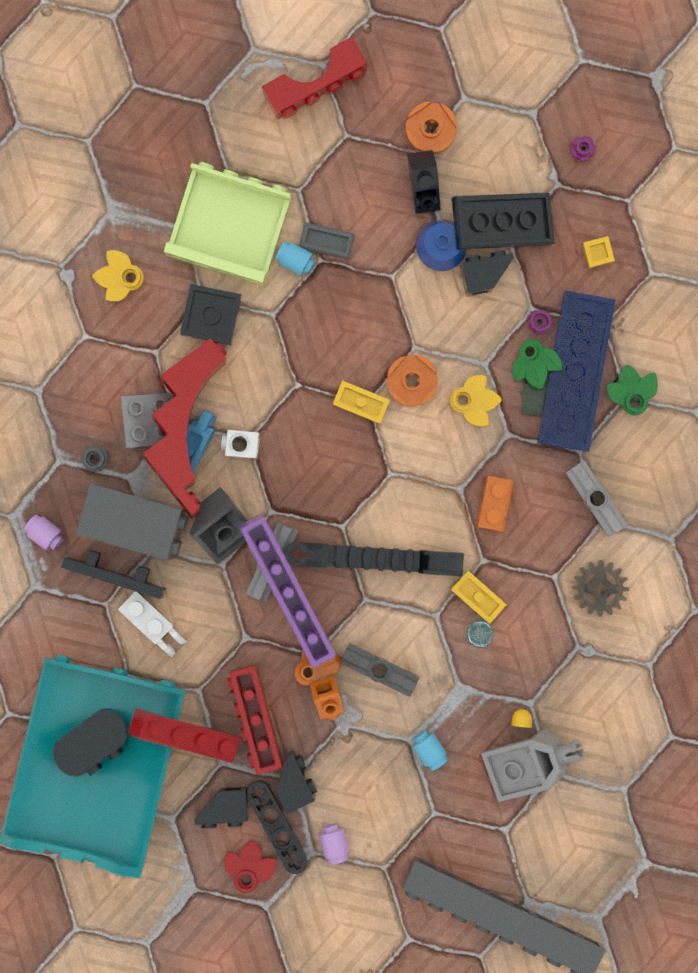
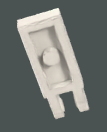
(150, 622)

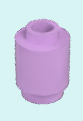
(44, 533)
(334, 844)

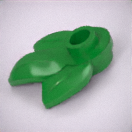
(536, 367)
(631, 386)

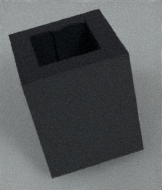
(424, 181)
(483, 274)
(293, 786)
(226, 806)

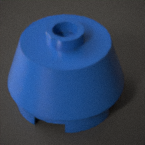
(438, 246)

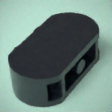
(91, 743)

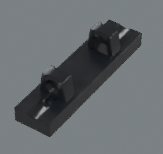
(91, 569)

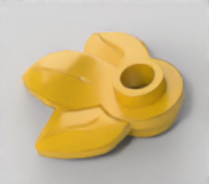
(115, 276)
(478, 400)

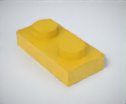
(361, 402)
(478, 596)

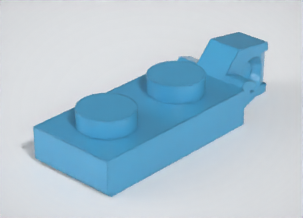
(199, 437)

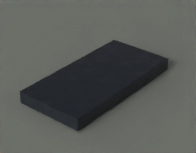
(502, 220)

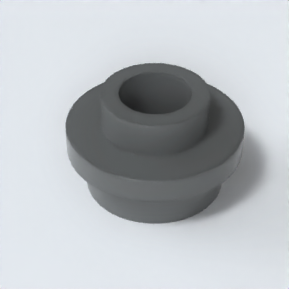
(86, 458)

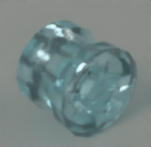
(481, 637)

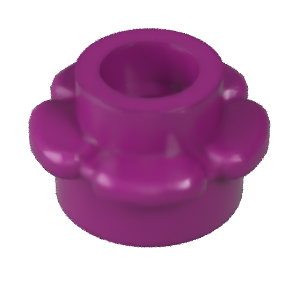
(576, 150)
(543, 315)

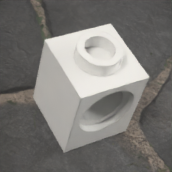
(251, 450)

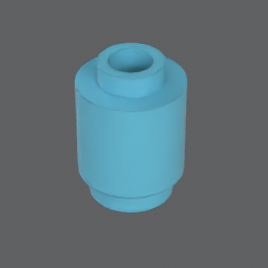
(295, 258)
(429, 750)

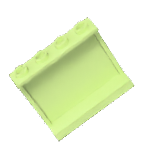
(229, 223)

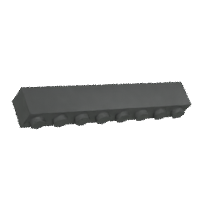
(502, 917)

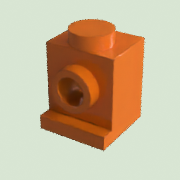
(330, 703)

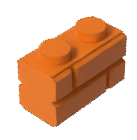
(494, 503)

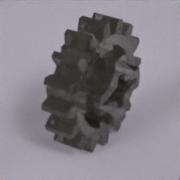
(600, 600)

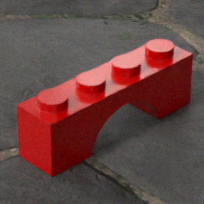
(288, 95)
(183, 735)

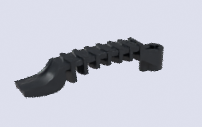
(378, 558)

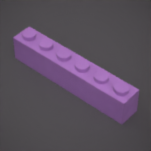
(287, 590)

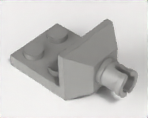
(530, 764)

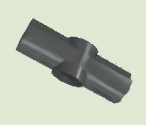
(395, 677)

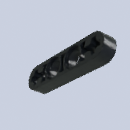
(279, 825)

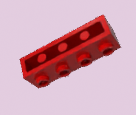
(256, 719)

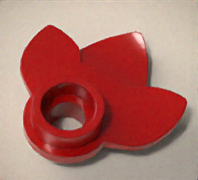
(249, 863)

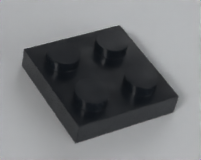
(210, 314)

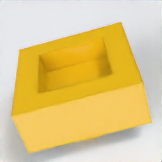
(598, 252)

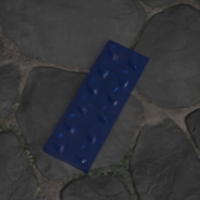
(575, 389)

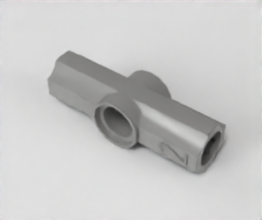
(606, 512)
(259, 586)

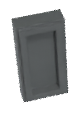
(326, 241)

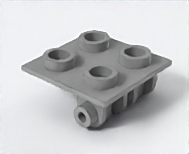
(137, 419)

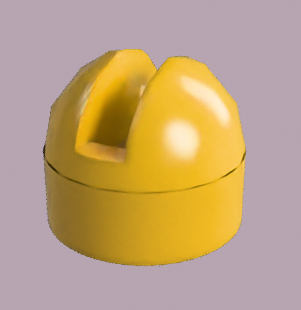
(522, 718)

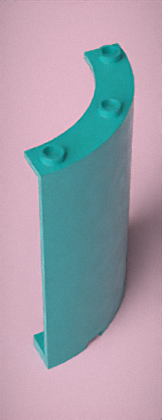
(99, 815)

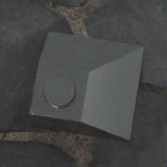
(217, 526)

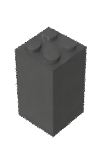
(132, 522)

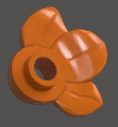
(319, 672)

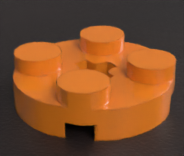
(433, 114)
(412, 395)

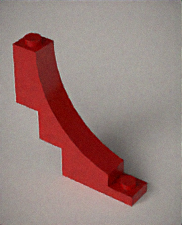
(170, 455)

